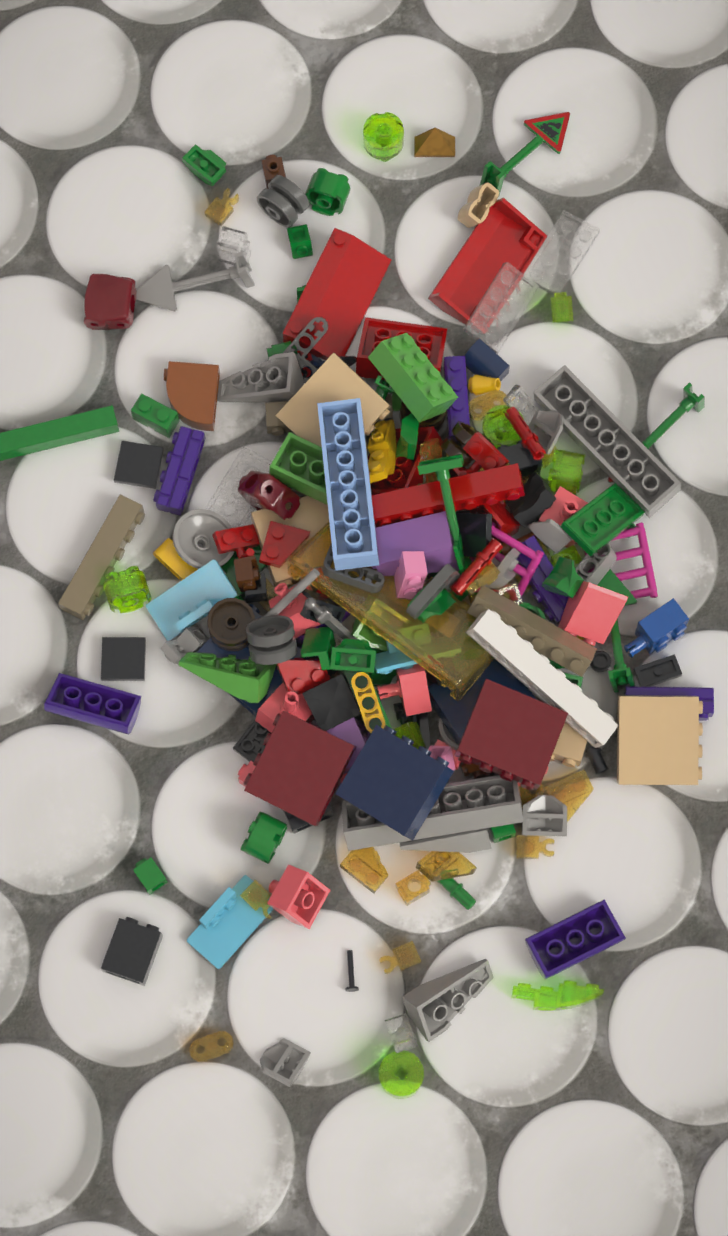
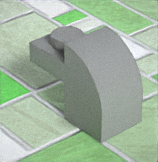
(506, 568)
(189, 641)

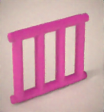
(536, 557)
(646, 571)

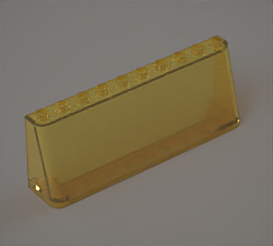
(436, 644)

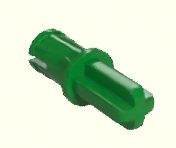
(458, 892)

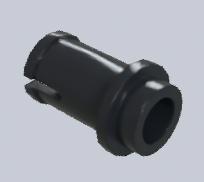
(596, 759)

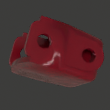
(109, 302)
(267, 492)

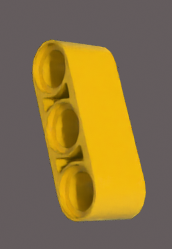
(172, 561)
(363, 693)

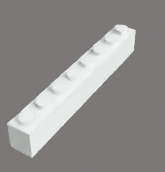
(542, 678)

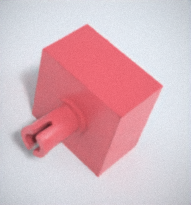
(563, 508)
(293, 609)
(411, 688)
(280, 702)
(297, 896)

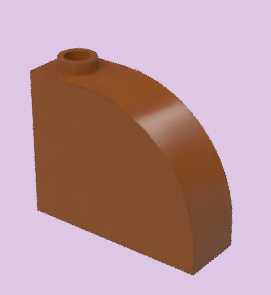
(193, 392)

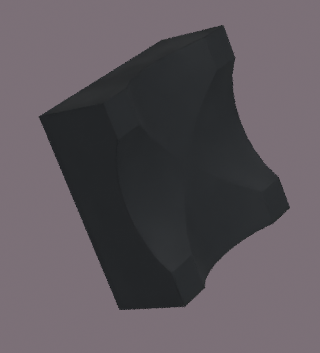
(536, 499)
(332, 703)

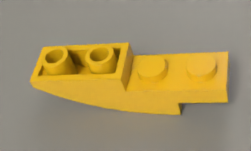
(382, 450)

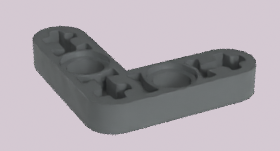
(302, 361)
(342, 575)
(444, 579)

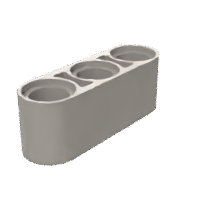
(601, 564)

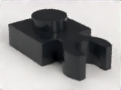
(400, 714)

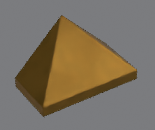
(434, 144)

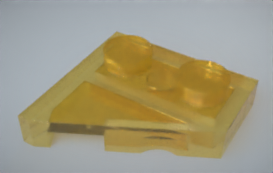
(445, 865)
(365, 867)

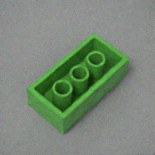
(413, 377)
(300, 467)

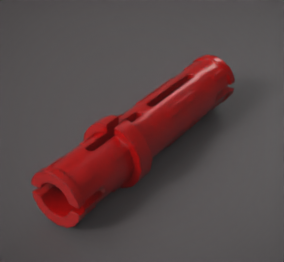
(528, 438)
(476, 567)

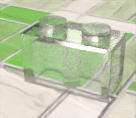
(232, 242)

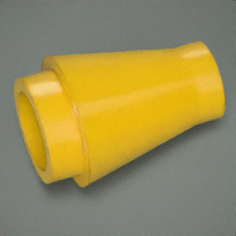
(482, 384)

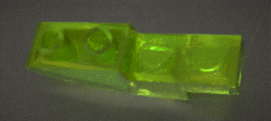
(567, 996)

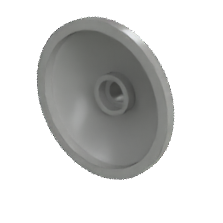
(196, 528)

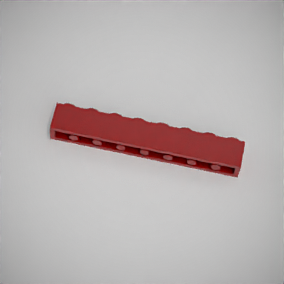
(467, 493)

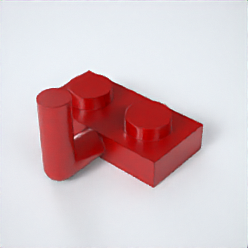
(484, 455)
(237, 540)

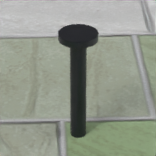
(352, 987)

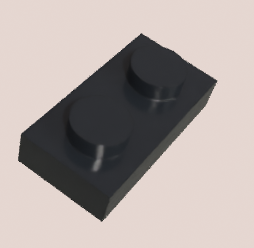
(658, 671)

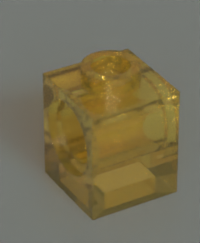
(409, 896)

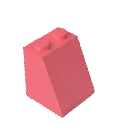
(592, 613)

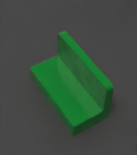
(319, 643)

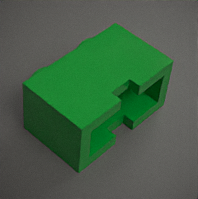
(155, 415)

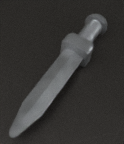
(325, 616)

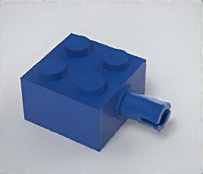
(658, 629)

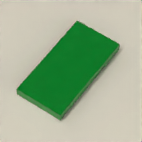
(602, 519)

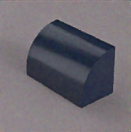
(485, 362)

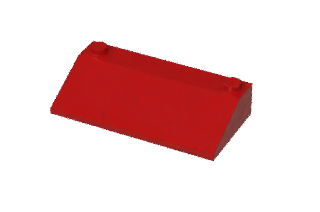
(499, 239)
(338, 292)

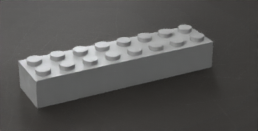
(608, 441)
(458, 809)

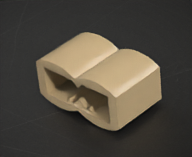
(478, 205)

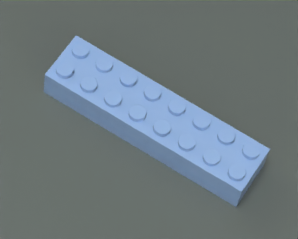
(348, 484)

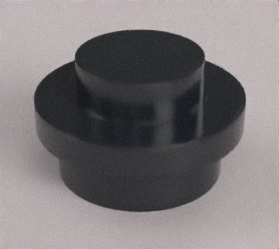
(601, 661)

